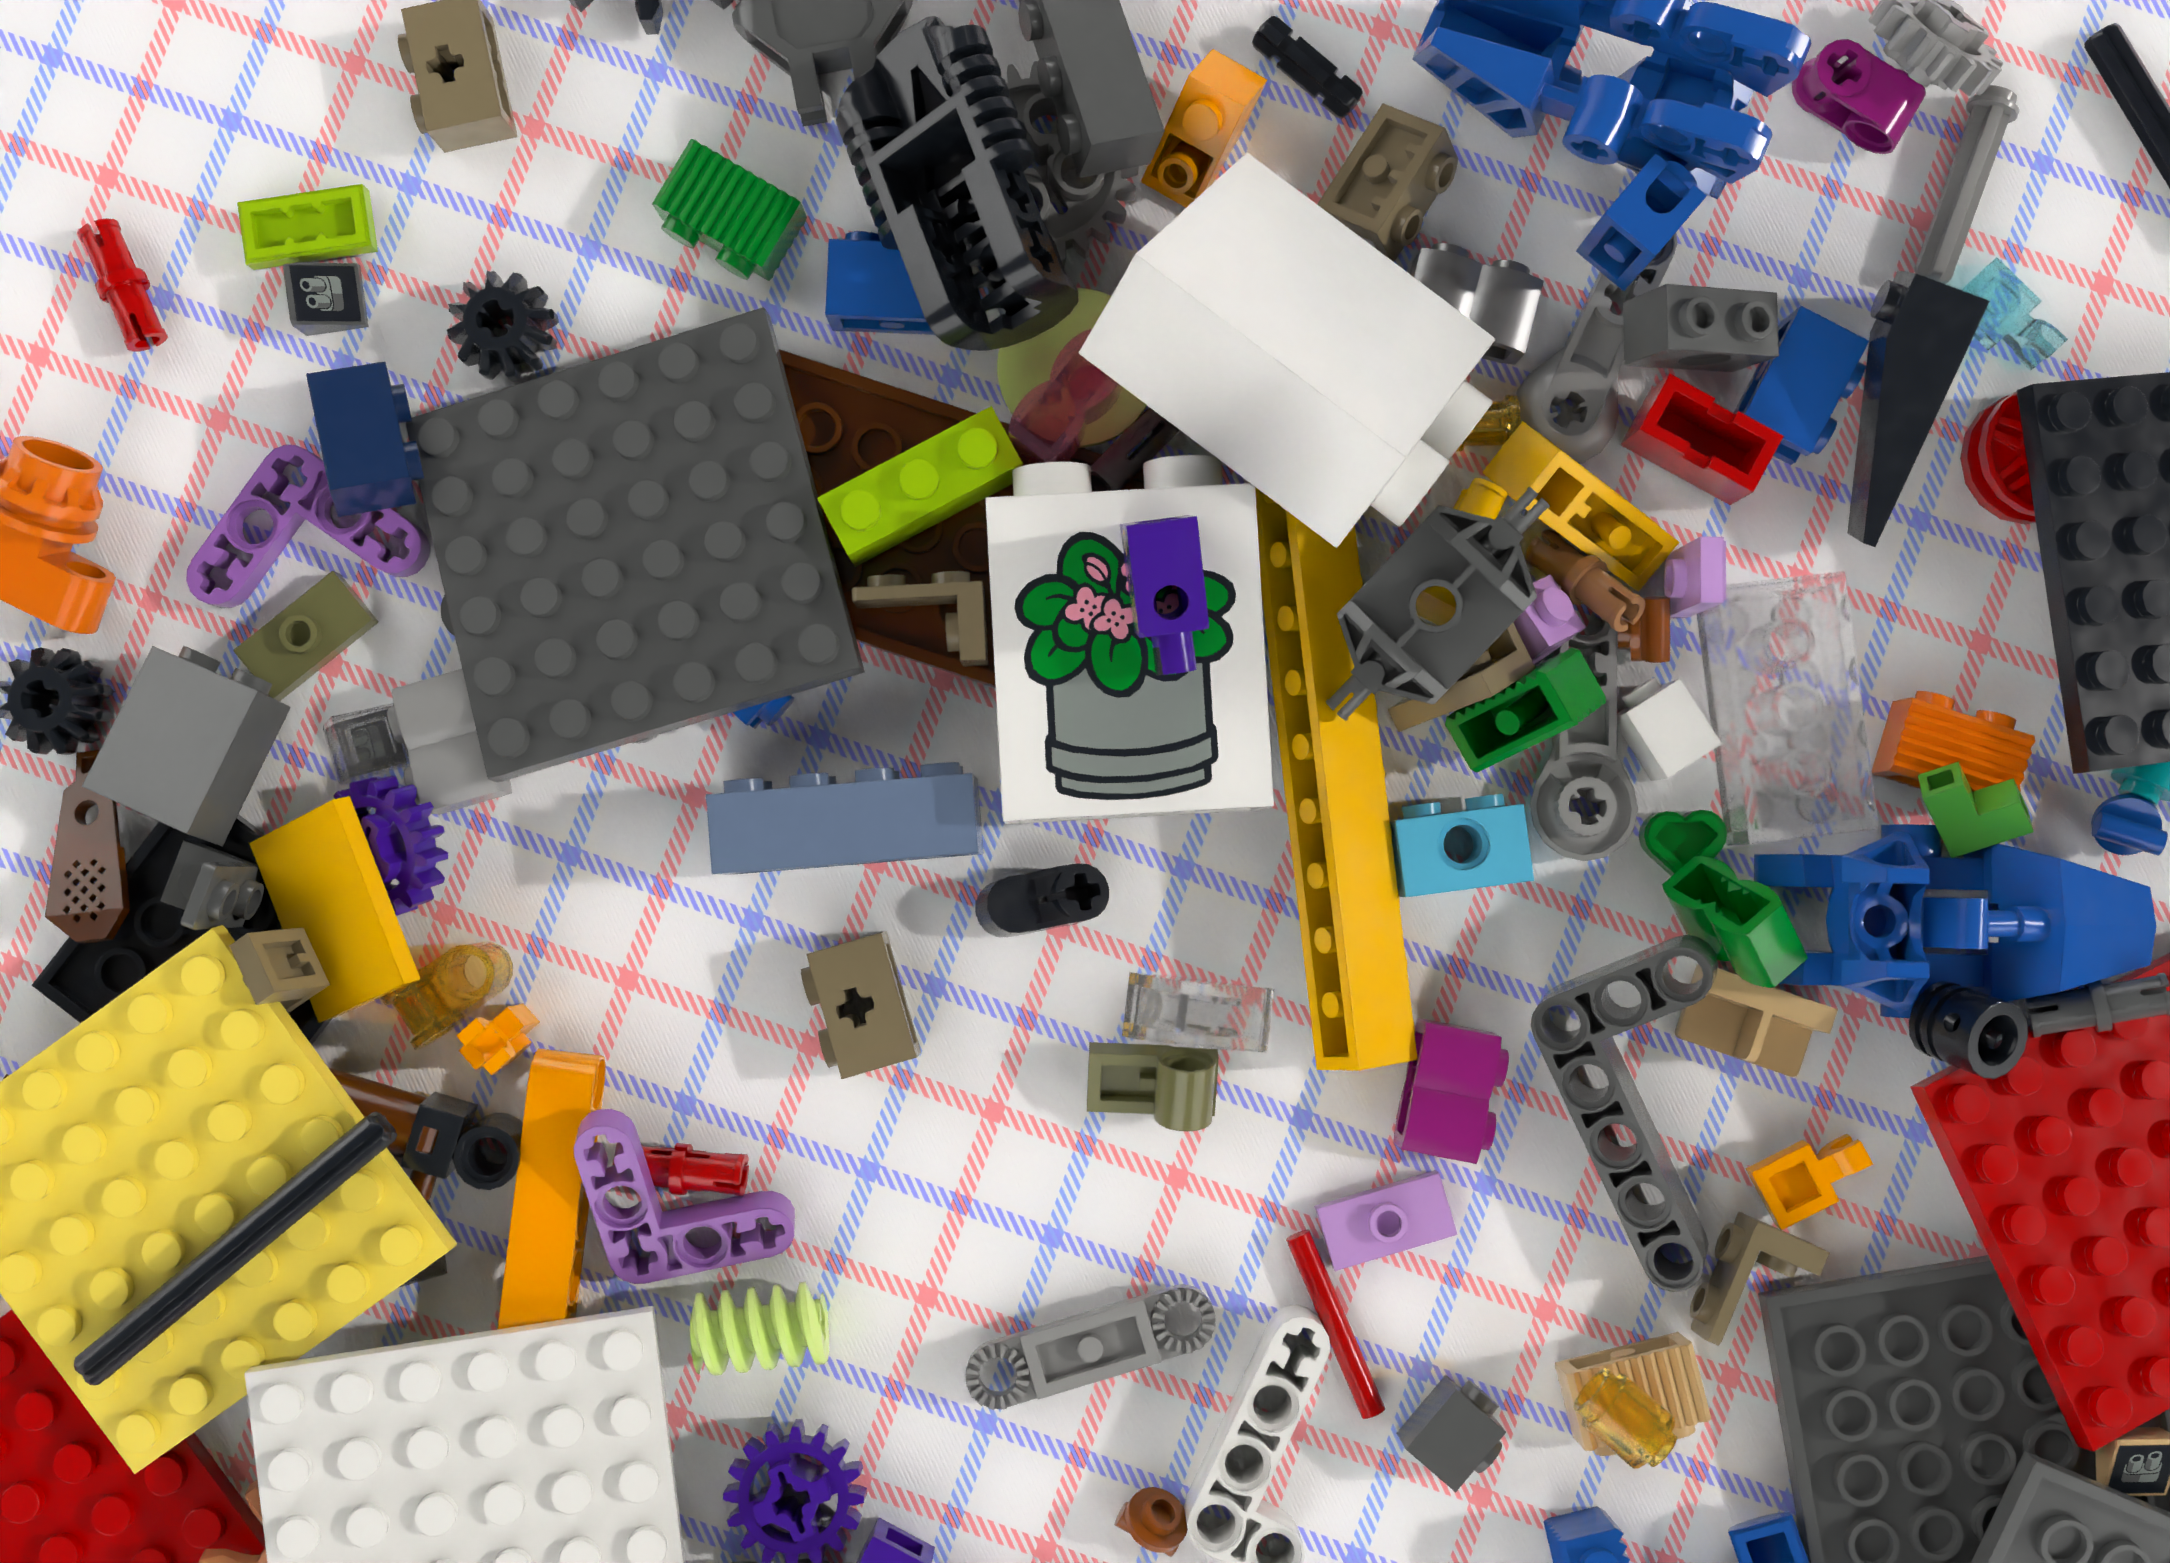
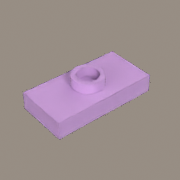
(1696, 576)
(1385, 1220)

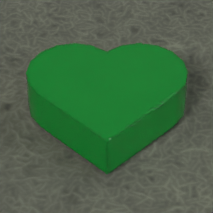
(1676, 838)

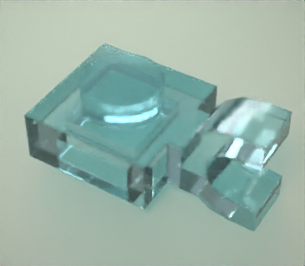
(2009, 316)

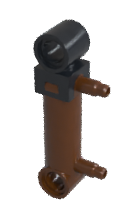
(438, 1134)

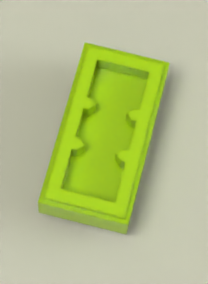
(307, 226)

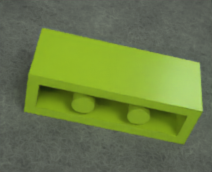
(921, 486)

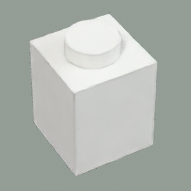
(1665, 728)

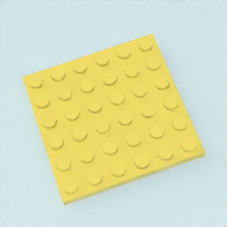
(148, 1146)

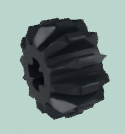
(482, 314)
(31, 695)

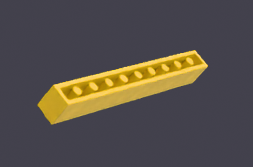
(1333, 802)

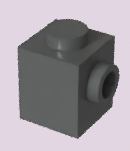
(1454, 1432)

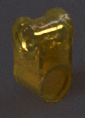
(445, 995)

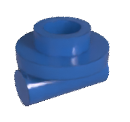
(2128, 826)

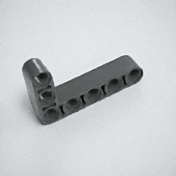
(1621, 1102)

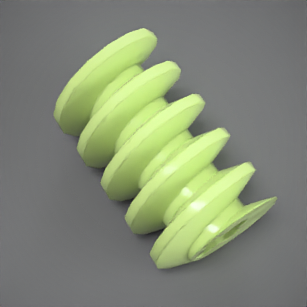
(759, 1330)

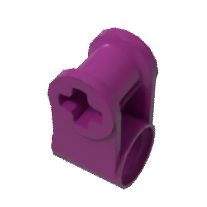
(1862, 96)

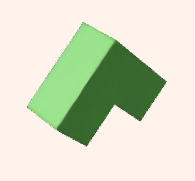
(1973, 818)

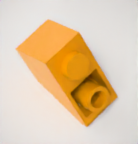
(1203, 127)

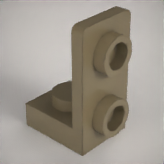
(964, 629)
(279, 967)
(1736, 1254)

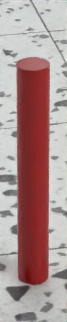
(1336, 1324)

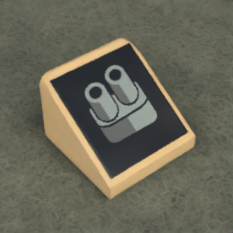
(2136, 1462)

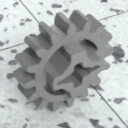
(1937, 44)

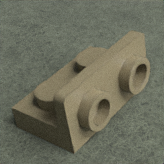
(1391, 179)
(1492, 672)

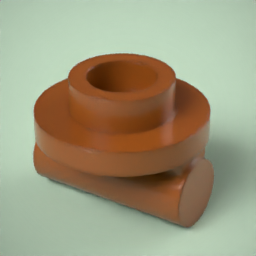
(1650, 634)
(1154, 1520)

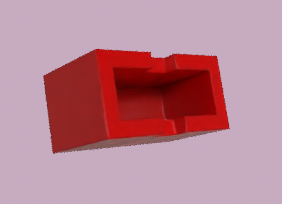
(1701, 440)

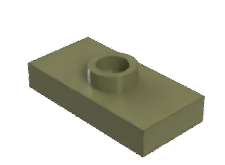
(306, 635)

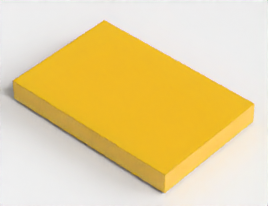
(331, 887)

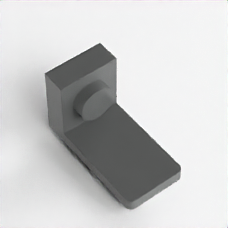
(213, 887)

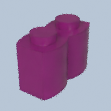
(1449, 1091)

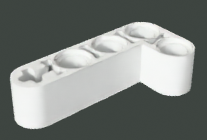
(1268, 1433)

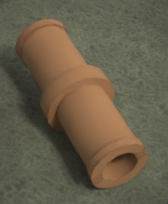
(1585, 580)

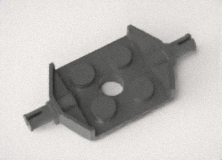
(1450, 549)

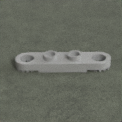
(1090, 1347)

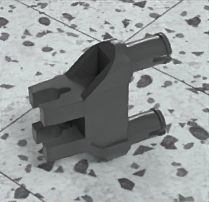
(819, 39)

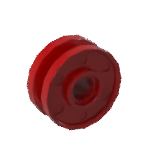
(1997, 462)

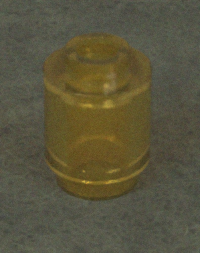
(1626, 1419)

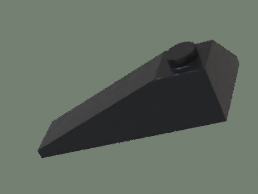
(1909, 368)

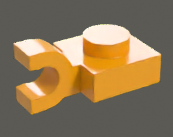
(497, 1041)
(1799, 1182)

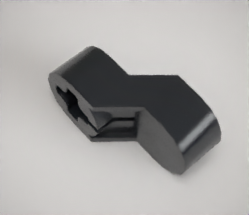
(1071, 893)

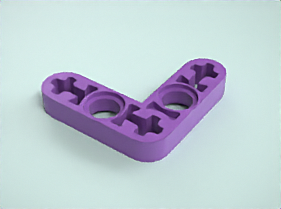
(306, 502)
(665, 1231)

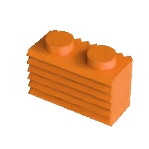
(1929, 734)

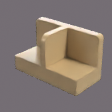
(1754, 1022)

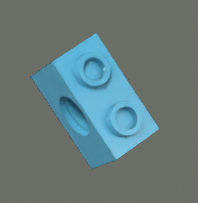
(1498, 853)

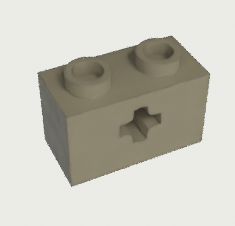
(461, 39)
(888, 1031)

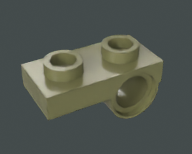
(1155, 1080)

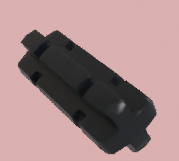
(1307, 67)

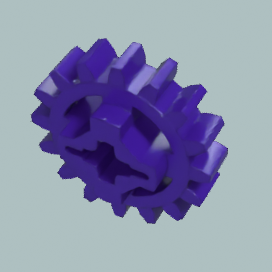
(399, 839)
(770, 1505)

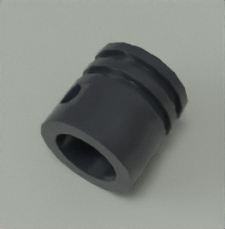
(1963, 1027)

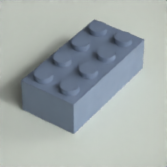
(844, 823)

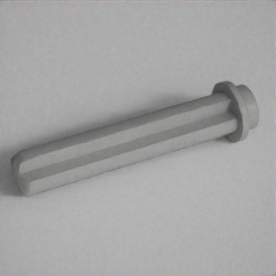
(1966, 182)

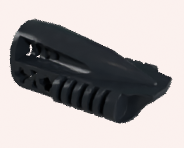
(947, 171)

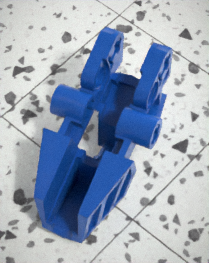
(1676, 103)
(2053, 920)

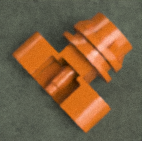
(44, 509)

